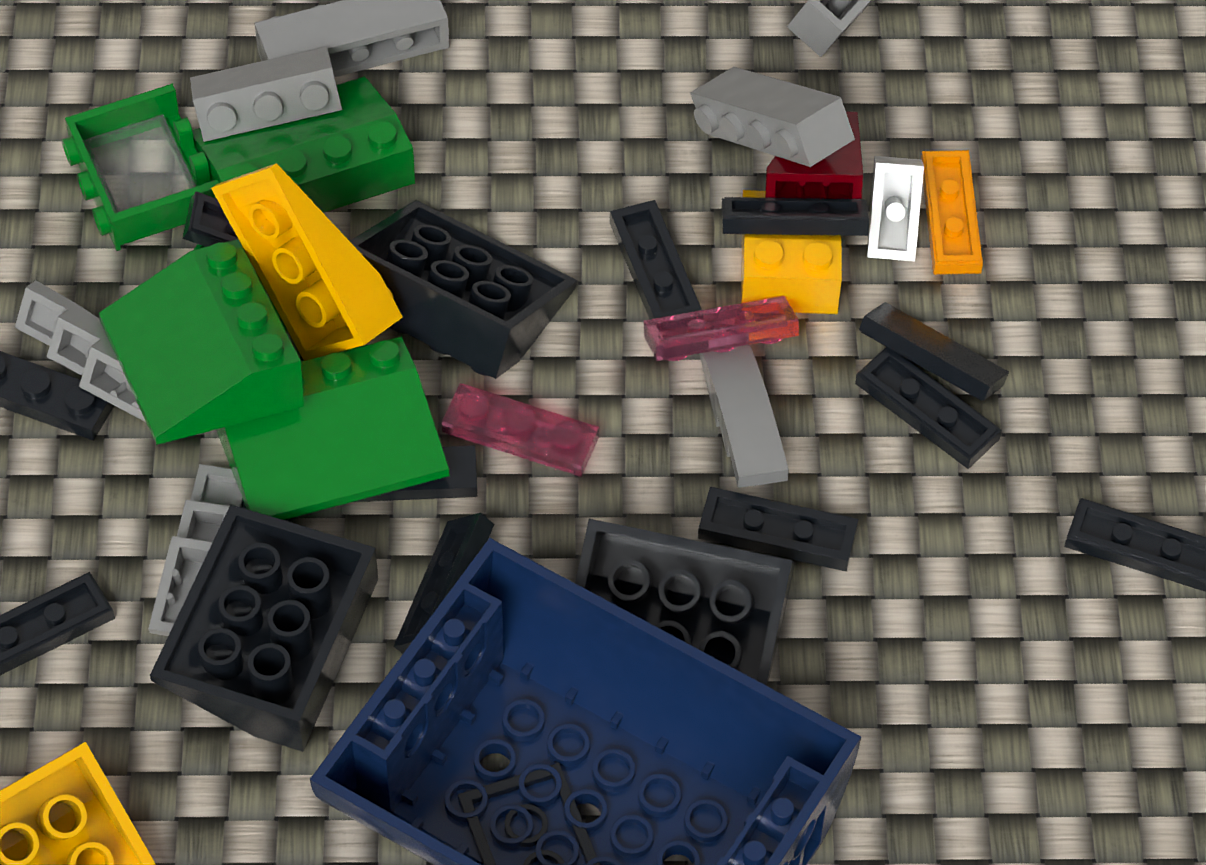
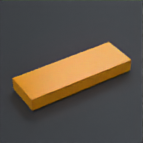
(951, 212)

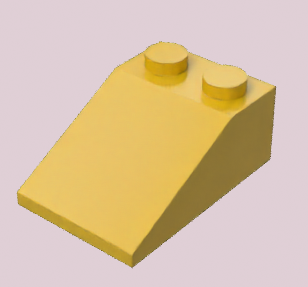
(792, 266)

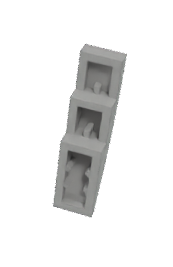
(76, 342)
(744, 416)
(200, 521)

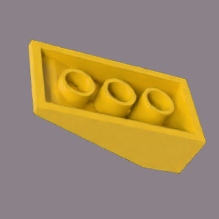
(308, 267)

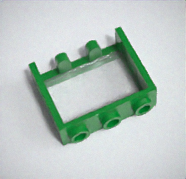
(137, 164)

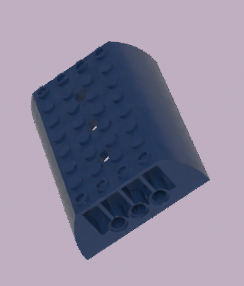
(640, 722)

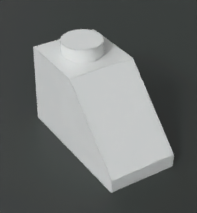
(895, 208)

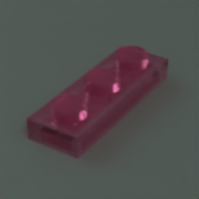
(721, 328)
(520, 429)

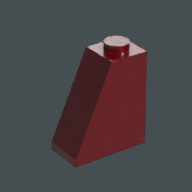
(831, 178)

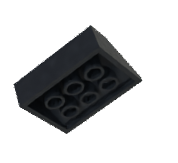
(463, 287)
(695, 590)
(268, 625)

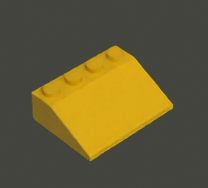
(67, 817)

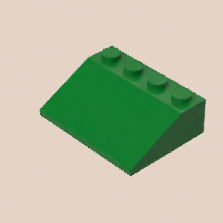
(330, 155)
(204, 345)
(354, 438)

